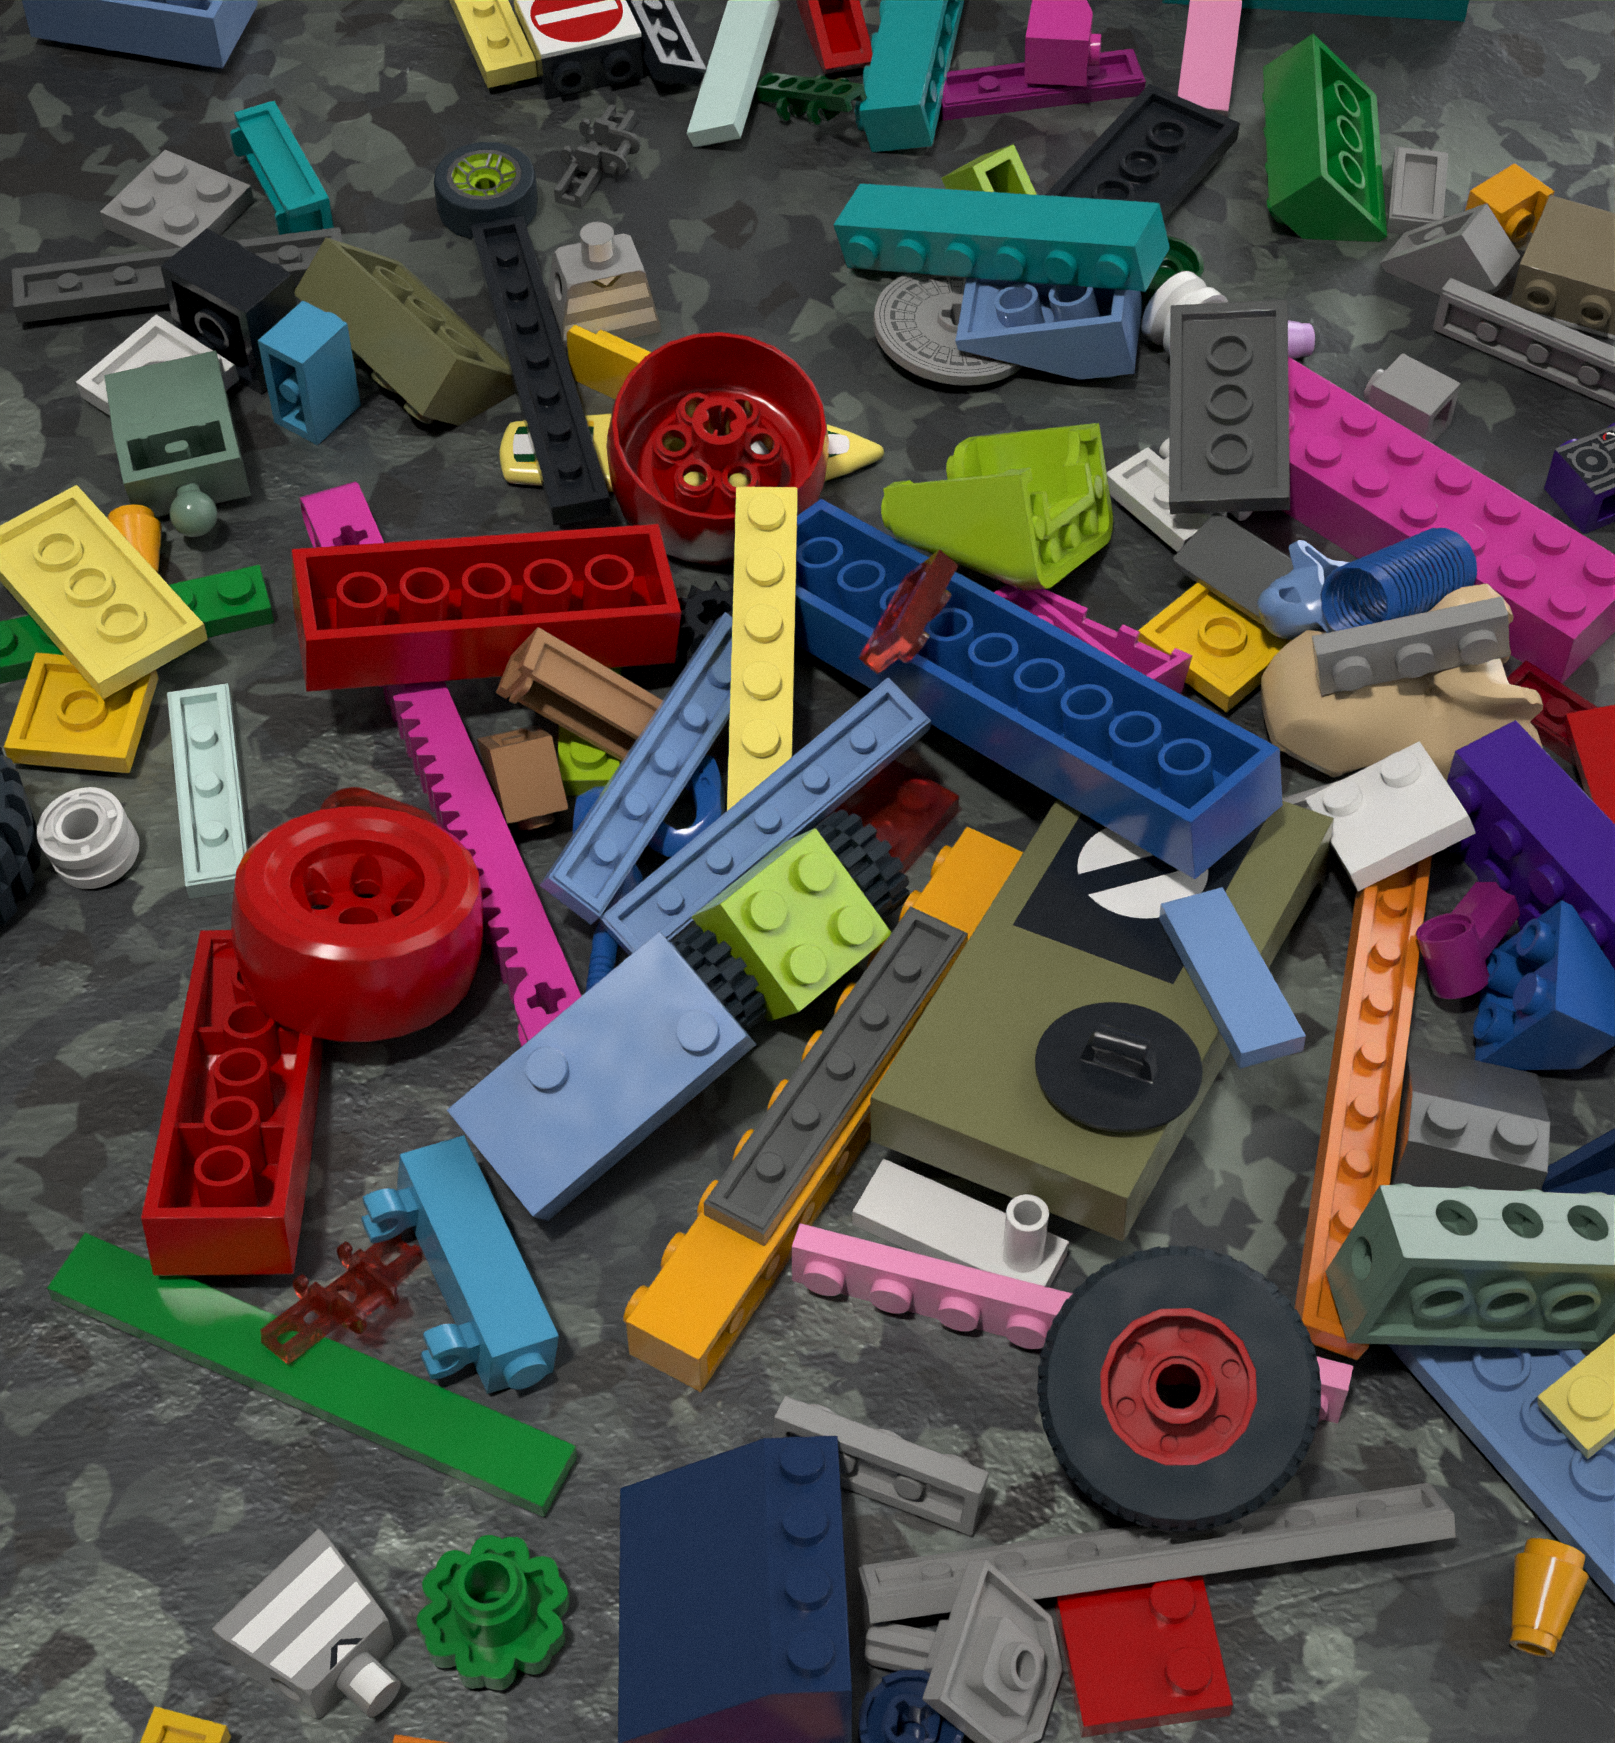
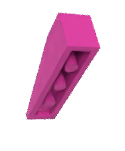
(1060, 43)

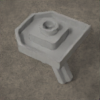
(987, 1664)

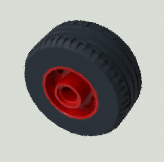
(1194, 1315)

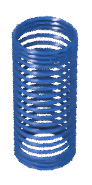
(1396, 579)

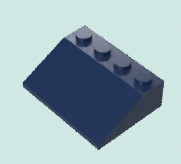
(736, 1600)

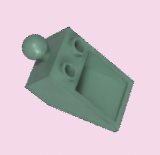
(177, 440)

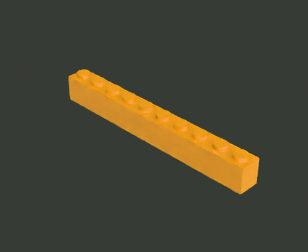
(718, 1277)

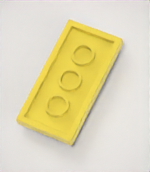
(94, 592)

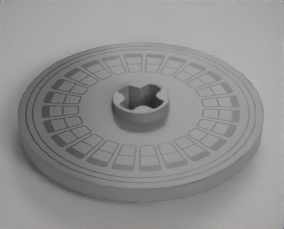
(918, 330)

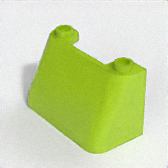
(1012, 505)

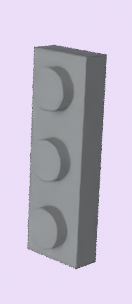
(1411, 645)
(893, 1469)

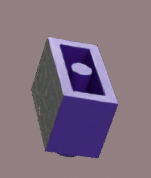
(1584, 479)

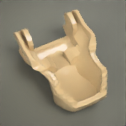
(1369, 724)

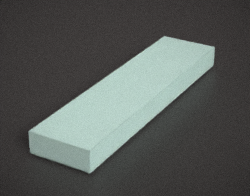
(732, 71)
(207, 788)

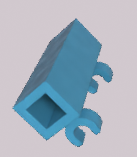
(475, 1264)

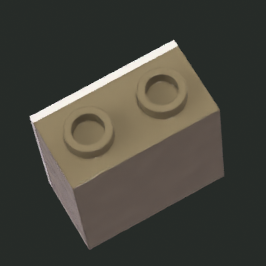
(1570, 268)

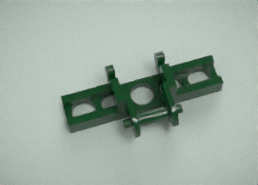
(808, 95)

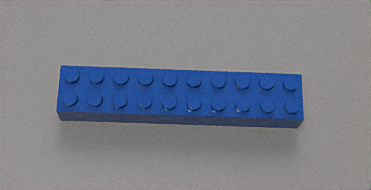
(1040, 700)

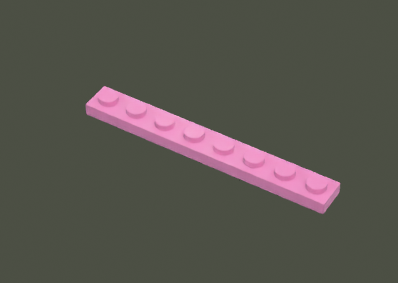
(967, 1297)

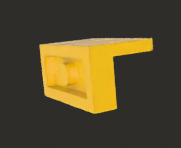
(601, 359)

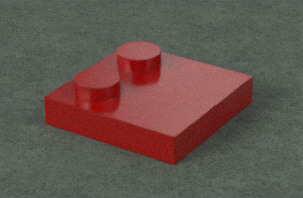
(1142, 1656)

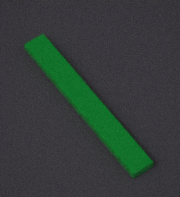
(323, 1381)

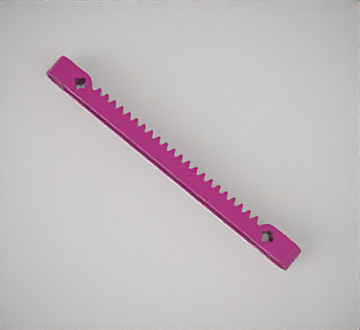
(463, 802)

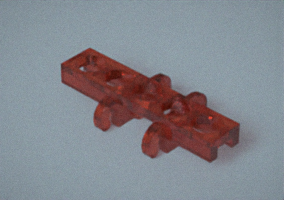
(335, 1308)

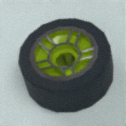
(484, 185)

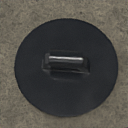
(1118, 1067)

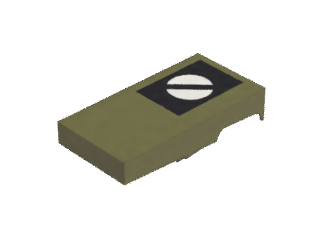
(1062, 935)

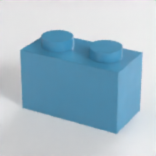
(310, 372)

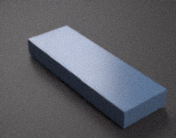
(1232, 978)

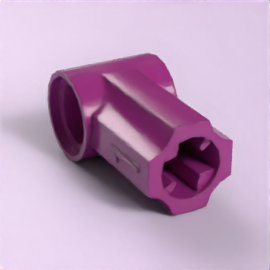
(1460, 941)

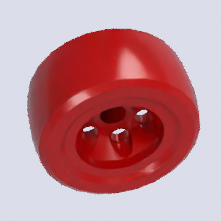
(695, 393)
(357, 965)

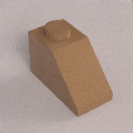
(524, 775)

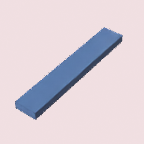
(646, 781)
(772, 813)

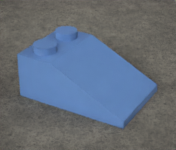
(1052, 326)

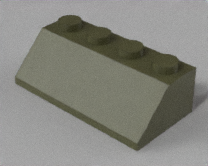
(407, 334)

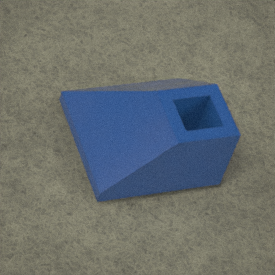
(1547, 997)

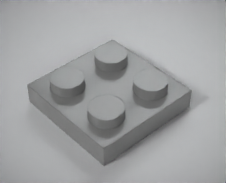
(175, 203)

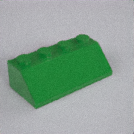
(1322, 147)

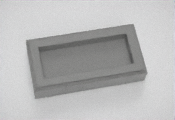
(1416, 189)

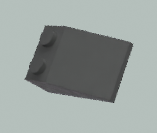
(1469, 1125)

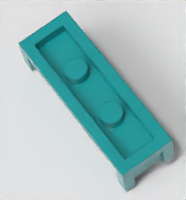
(281, 169)

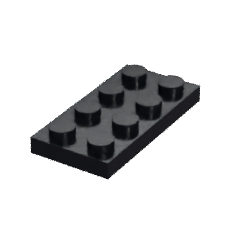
(1151, 152)

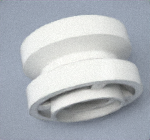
(1177, 290)
(88, 838)

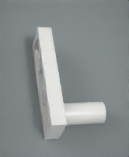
(958, 1228)

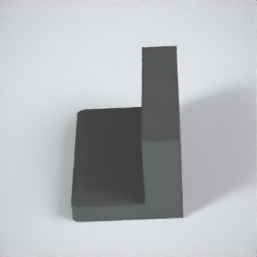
(1232, 563)

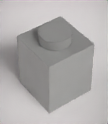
(1414, 396)

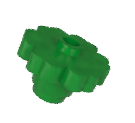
(493, 1612)

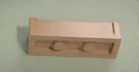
(577, 693)

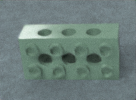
(1478, 1269)

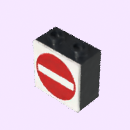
(581, 44)

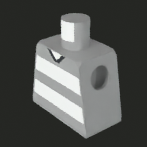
(601, 286)
(312, 1634)

